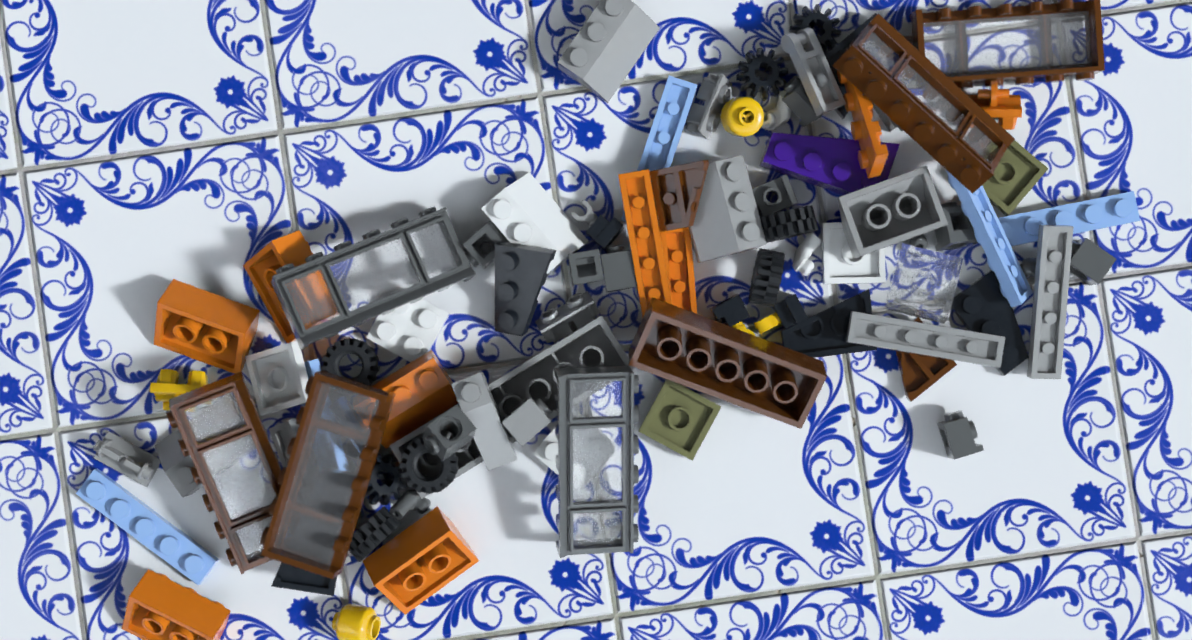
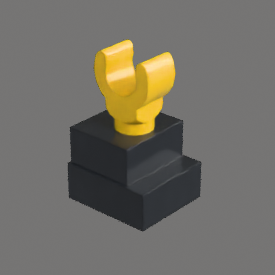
(732, 312)
(786, 312)

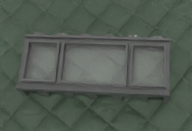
(371, 276)
(596, 459)

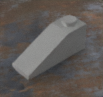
(480, 408)

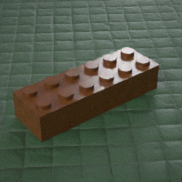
(726, 363)

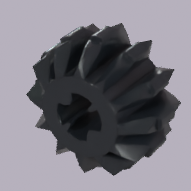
(826, 33)
(751, 68)
(391, 481)

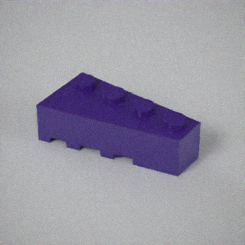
(822, 161)

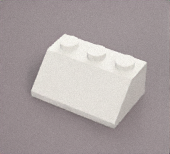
(533, 218)

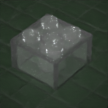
(923, 283)

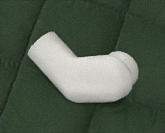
(777, 116)
(803, 252)

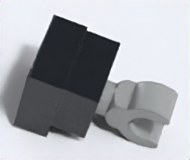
(600, 229)

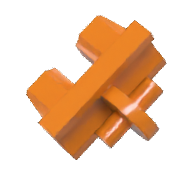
(999, 104)

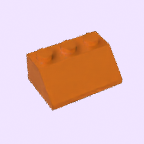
(263, 266)
(205, 326)
(421, 395)
(420, 561)
(172, 612)

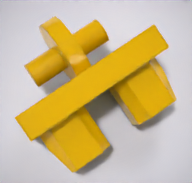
(168, 387)

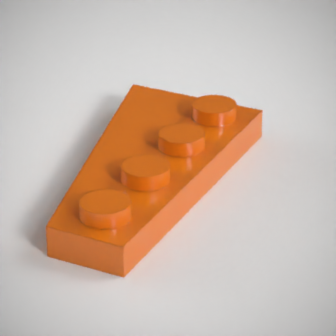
(872, 154)

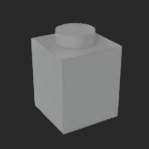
(528, 420)

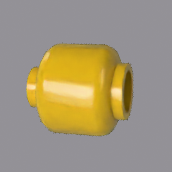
(733, 113)
(356, 623)

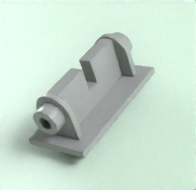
(715, 93)
(554, 322)
(126, 458)

